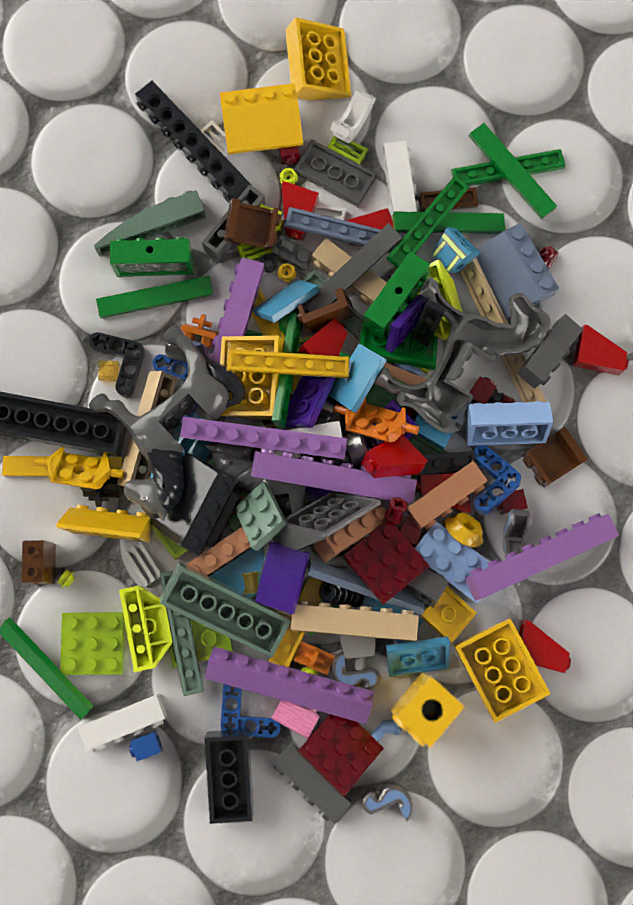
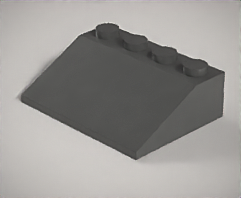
(324, 518)

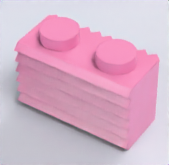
(296, 717)

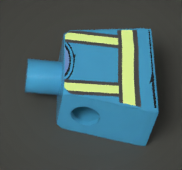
(454, 250)

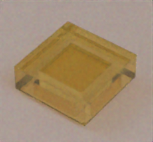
(108, 370)

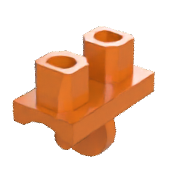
(207, 335)
(314, 658)

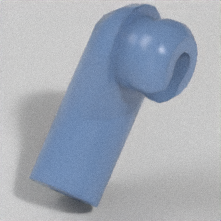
(411, 369)
(386, 726)

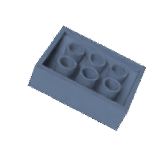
(515, 267)

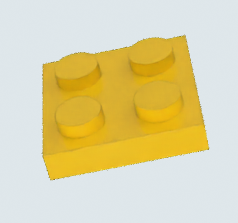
(449, 615)

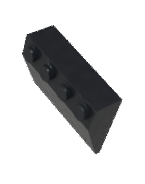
(200, 505)

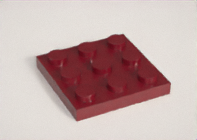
(386, 562)
(340, 752)

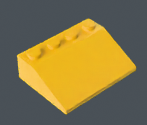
(318, 60)
(261, 118)
(259, 387)
(106, 524)
(501, 670)

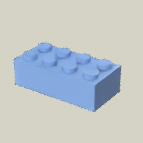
(508, 423)
(450, 558)

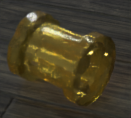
(250, 582)

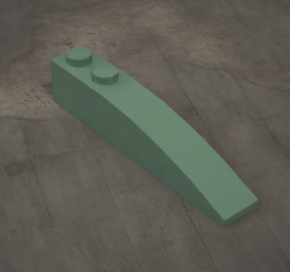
(156, 220)

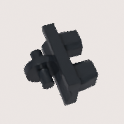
(107, 491)

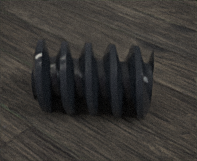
(340, 596)

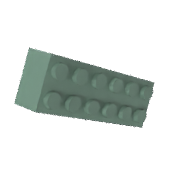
(224, 609)

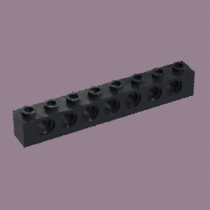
(153, 95)

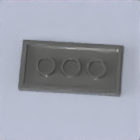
(335, 173)

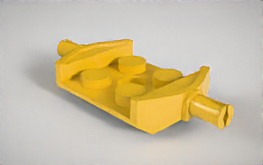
(63, 466)

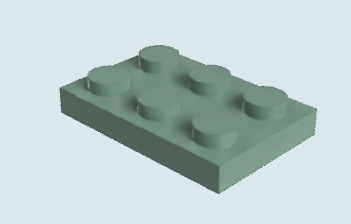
(260, 516)

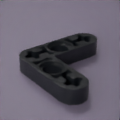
(128, 359)

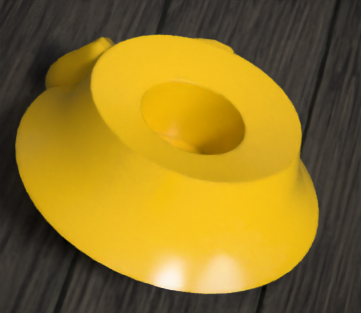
(465, 529)

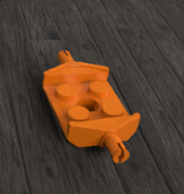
(390, 422)

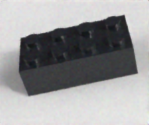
(229, 776)

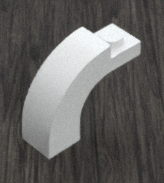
(354, 116)

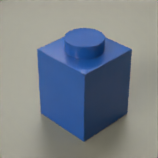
(146, 746)

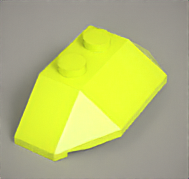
(448, 292)
(145, 626)

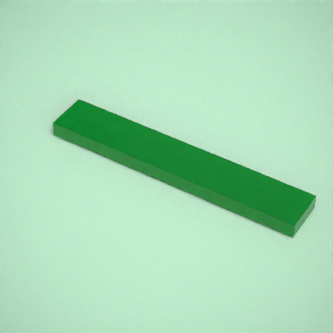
(532, 163)
(512, 171)
(428, 221)
(461, 221)
(154, 297)
(285, 381)
(45, 668)

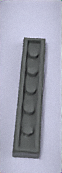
(354, 268)

